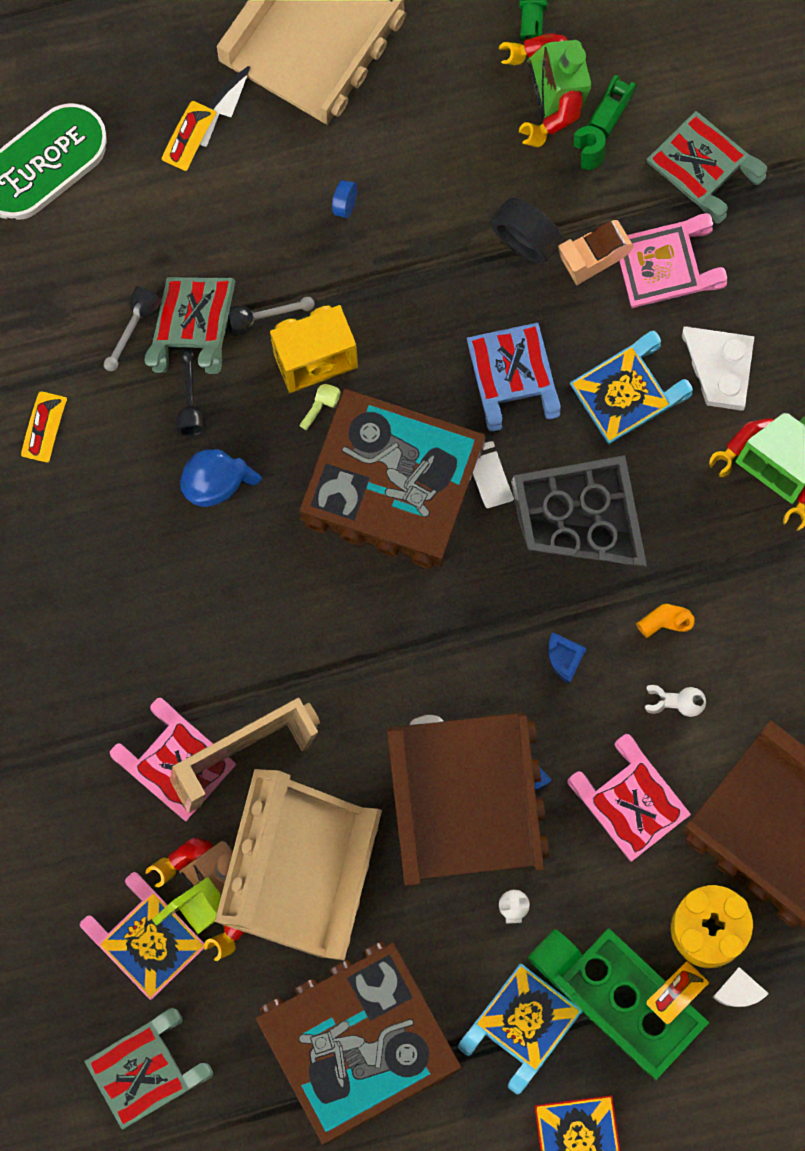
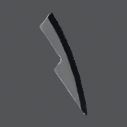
(226, 101)

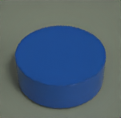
(344, 198)

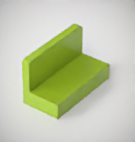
(197, 905)

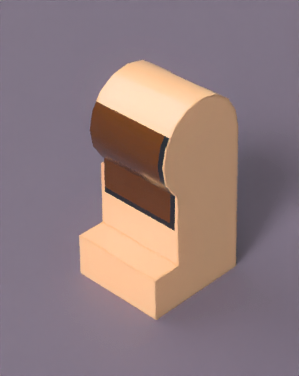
(595, 251)

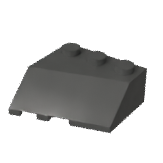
(581, 511)

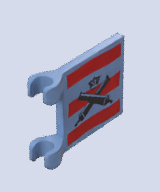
(510, 368)

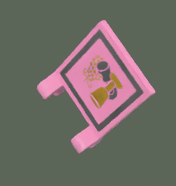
(665, 265)

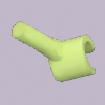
(325, 395)

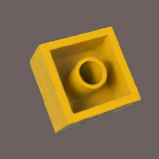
(314, 348)

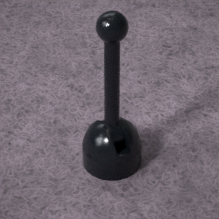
(191, 419)

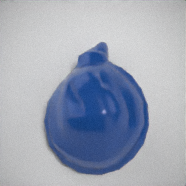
(214, 477)

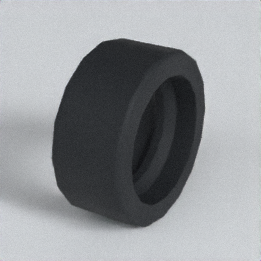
(526, 230)

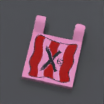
(172, 746)
(634, 804)

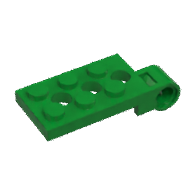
(565, 968)

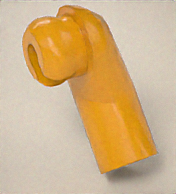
(667, 617)

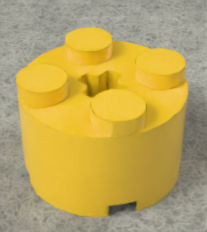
(729, 913)

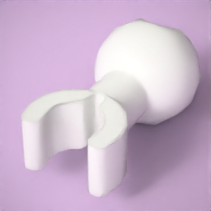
(683, 701)
(514, 906)

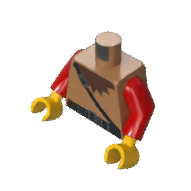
(197, 861)

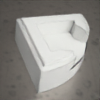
(740, 991)

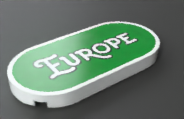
(49, 158)

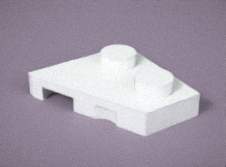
(721, 365)

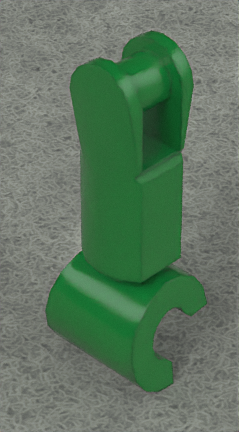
(594, 135)

